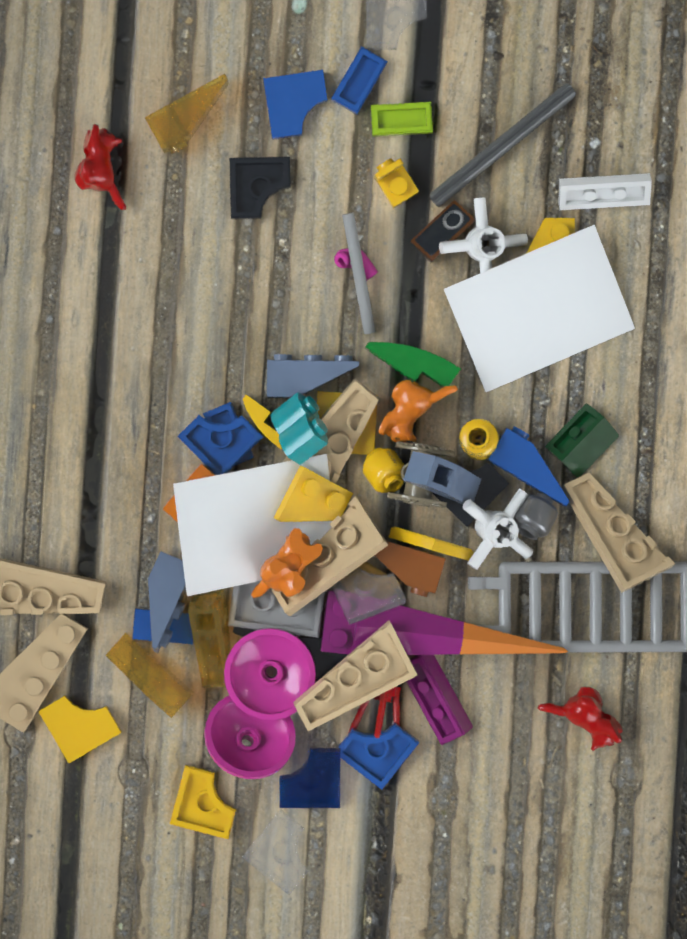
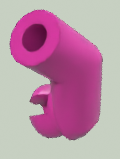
(342, 260)

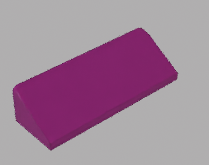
(438, 699)

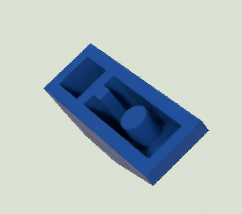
(524, 462)

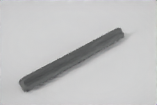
(502, 144)

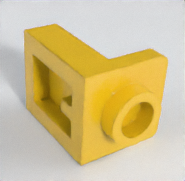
(395, 182)

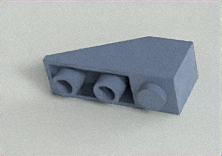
(291, 376)
(441, 477)
(165, 597)

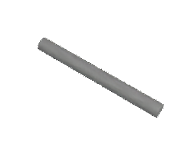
(358, 273)

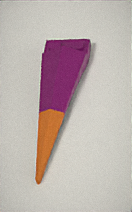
(423, 634)

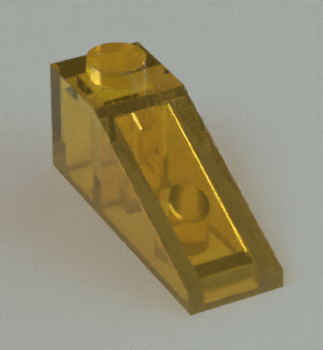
(182, 118)
(210, 635)
(149, 675)

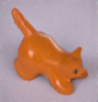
(410, 403)
(284, 569)

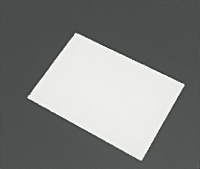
(539, 308)
(231, 524)

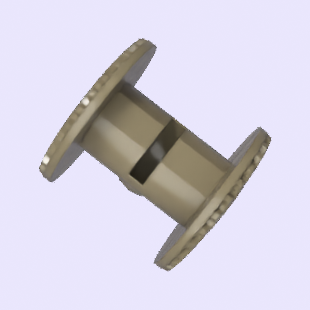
(413, 493)

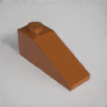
(413, 567)

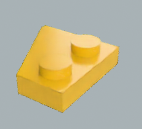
(312, 499)

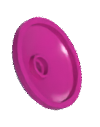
(257, 691)
(270, 741)

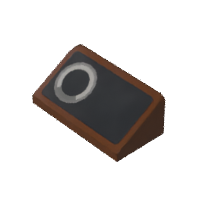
(444, 227)

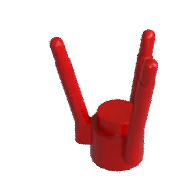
(384, 697)

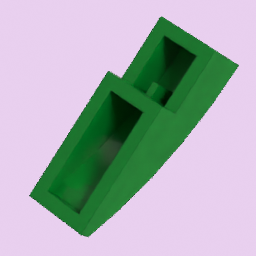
(414, 361)

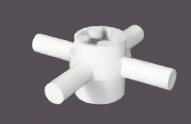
(472, 243)
(504, 535)

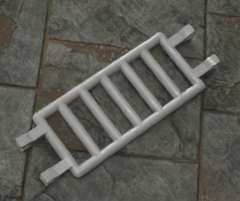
(595, 570)

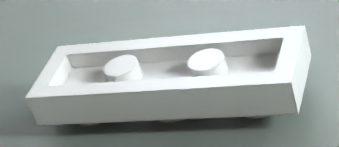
(604, 191)

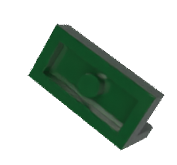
(582, 440)

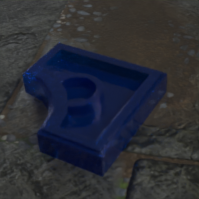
(314, 783)

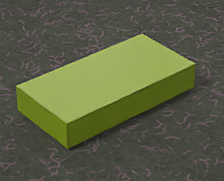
(401, 119)

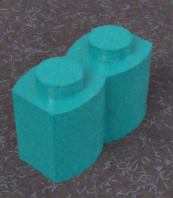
(300, 427)

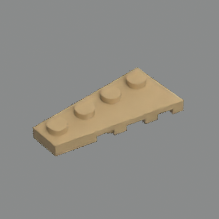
(345, 423)
(617, 539)
(345, 547)
(44, 590)
(35, 671)
(361, 676)

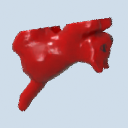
(96, 169)
(586, 712)

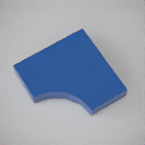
(291, 99)
(220, 444)
(377, 757)

